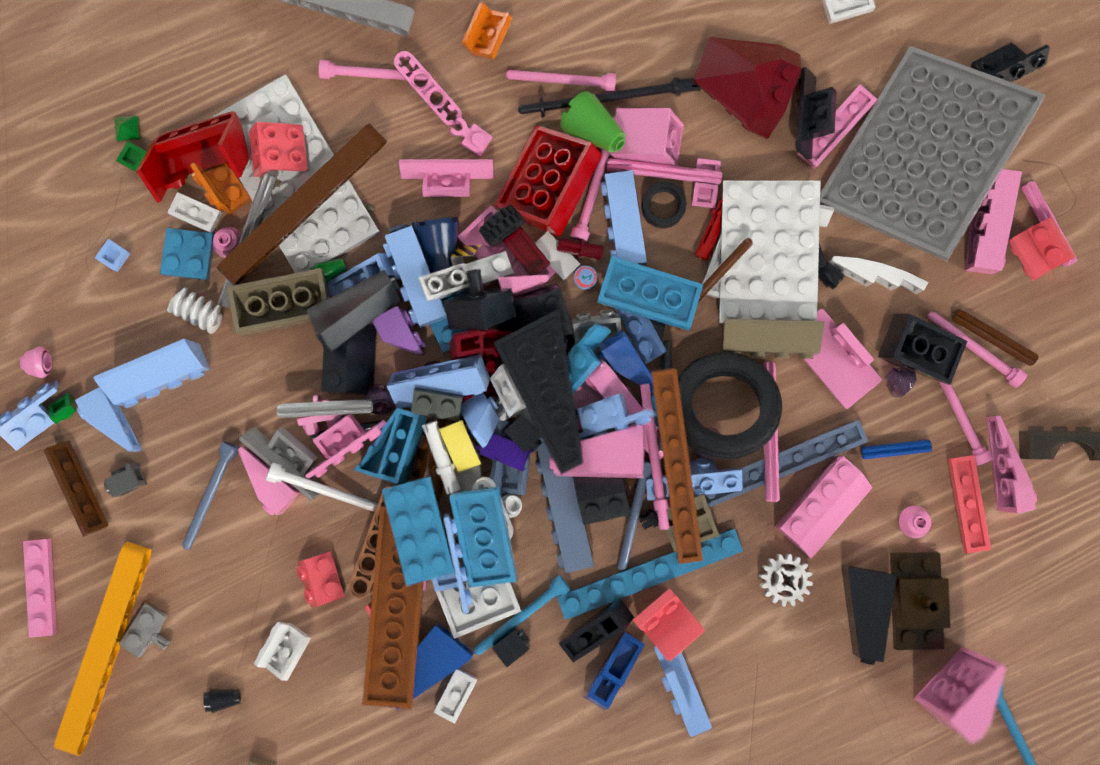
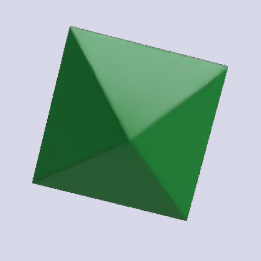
(127, 128)

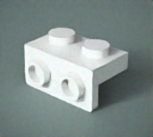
(282, 650)

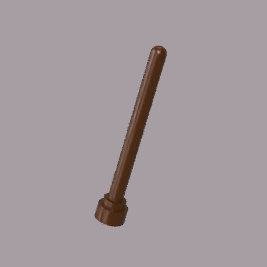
(725, 267)

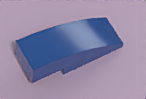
(614, 671)

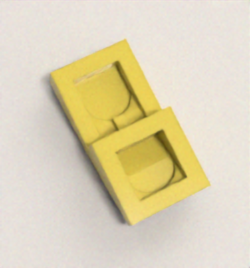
(460, 446)

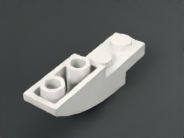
(454, 280)

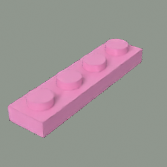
(846, 117)
(40, 588)

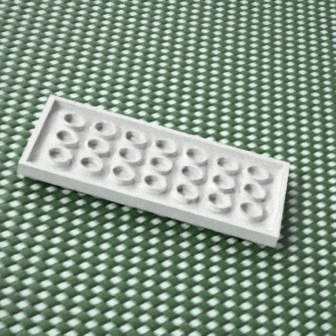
(337, 223)

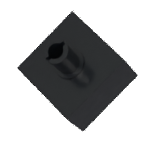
(480, 306)

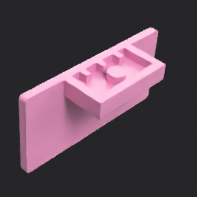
(843, 363)

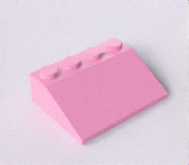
(964, 693)

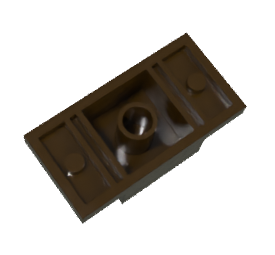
(919, 601)

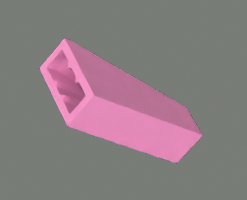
(611, 455)

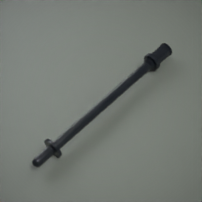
(675, 86)

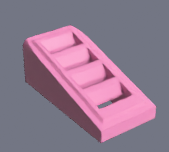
(522, 284)

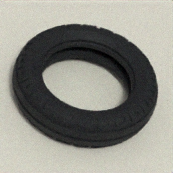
(752, 374)

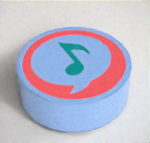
(585, 277)

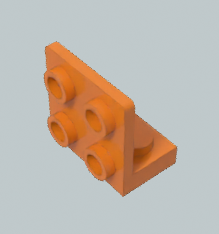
(222, 187)

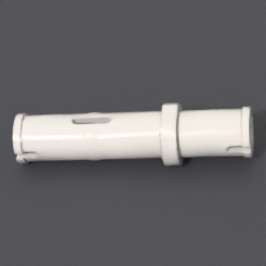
(441, 457)

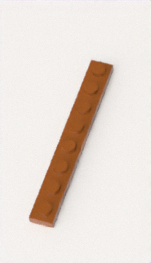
(677, 465)

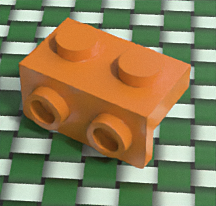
(486, 31)

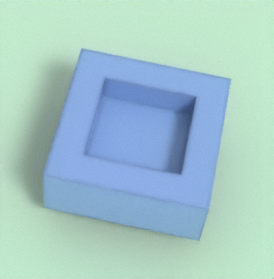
(112, 255)

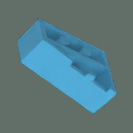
(395, 448)

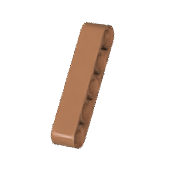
(368, 550)

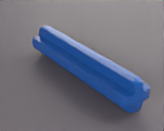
(896, 449)

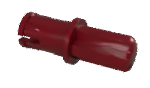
(579, 248)

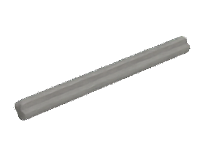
(253, 221)

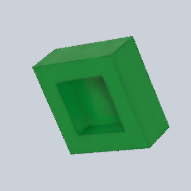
(131, 156)
(62, 408)

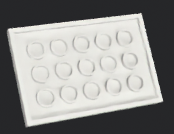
(781, 267)

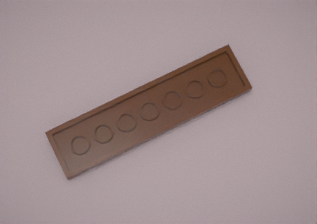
(392, 627)

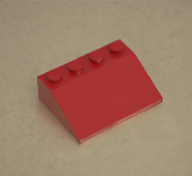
(549, 179)

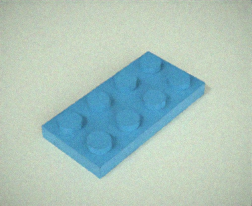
(650, 293)
(418, 531)
(483, 537)

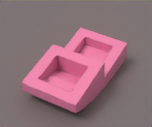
(704, 193)

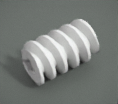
(196, 311)

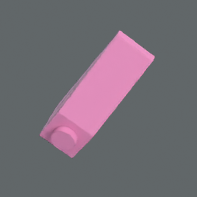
(274, 496)

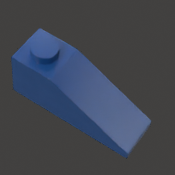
(625, 360)

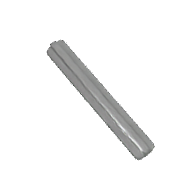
(324, 408)

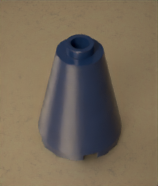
(437, 241)

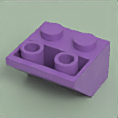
(396, 331)

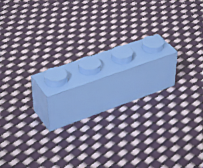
(624, 217)
(409, 267)
(456, 377)

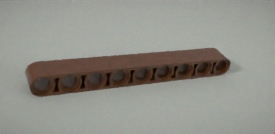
(301, 204)

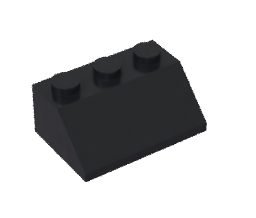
(351, 365)

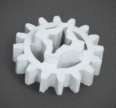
(793, 575)

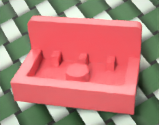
(320, 579)

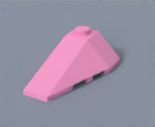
(1011, 482)

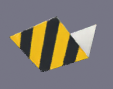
(457, 257)

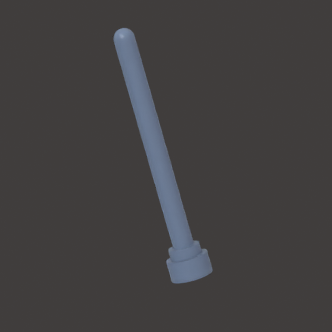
(227, 453)
(633, 518)

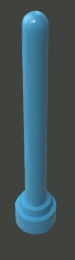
(557, 588)
(1013, 729)

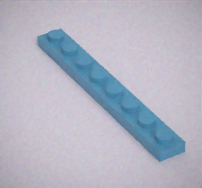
(645, 576)

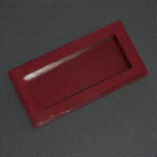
(526, 252)

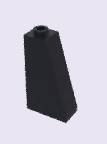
(352, 309)
(869, 609)

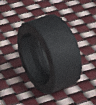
(669, 188)

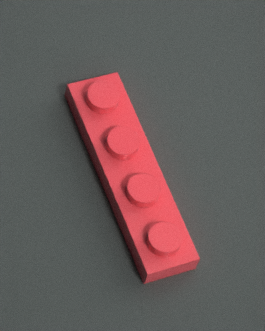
(969, 504)

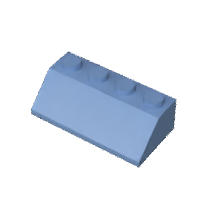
(153, 373)

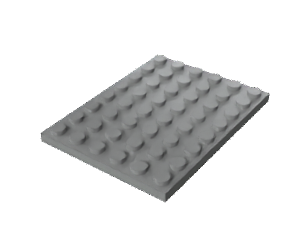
(930, 151)

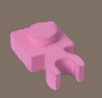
(473, 139)

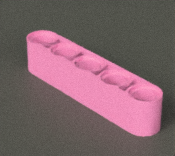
(607, 384)

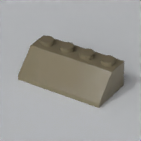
(276, 302)
(772, 337)

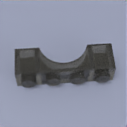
(1044, 445)

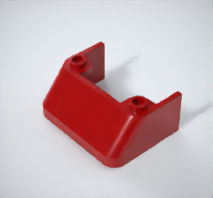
(203, 143)

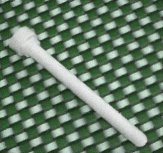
(278, 474)

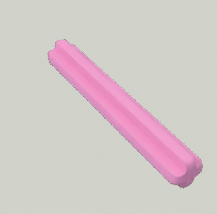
(1041, 208)

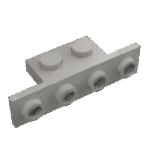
(283, 450)

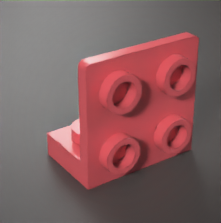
(277, 147)
(1041, 248)
(669, 625)

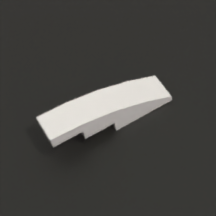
(868, 271)

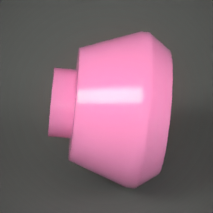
(226, 240)
(37, 362)
(909, 520)

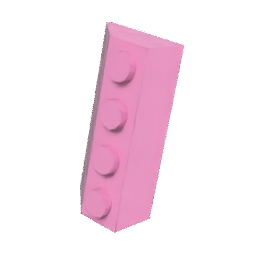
(824, 506)

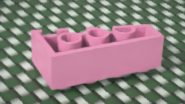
(992, 225)

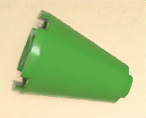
(592, 123)

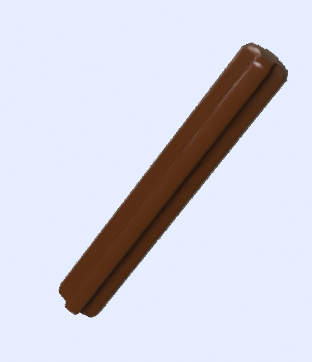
(995, 337)

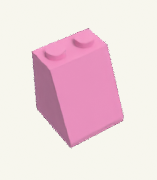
(650, 135)

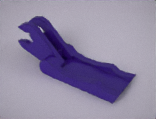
(503, 451)

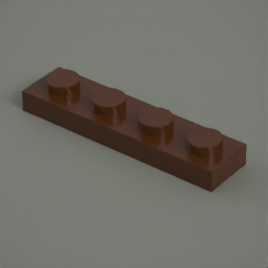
(76, 488)

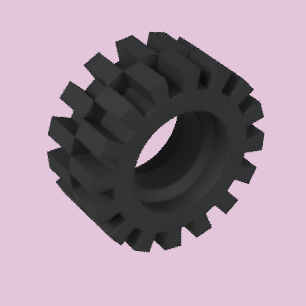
(501, 225)

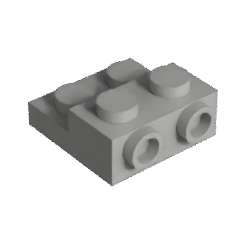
(585, 321)

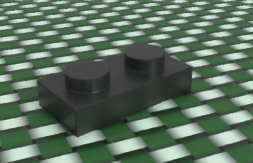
(437, 404)

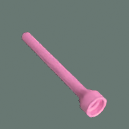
(329, 70)
(605, 82)
(580, 230)
(1014, 376)
(981, 454)

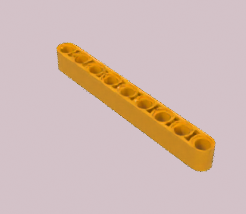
(102, 648)

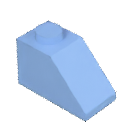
(481, 417)

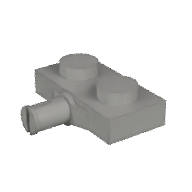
(145, 631)

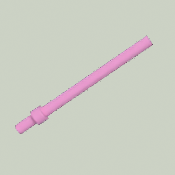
(661, 504)

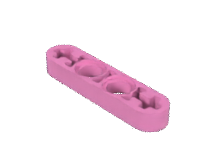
(426, 91)

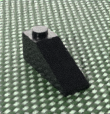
(597, 630)

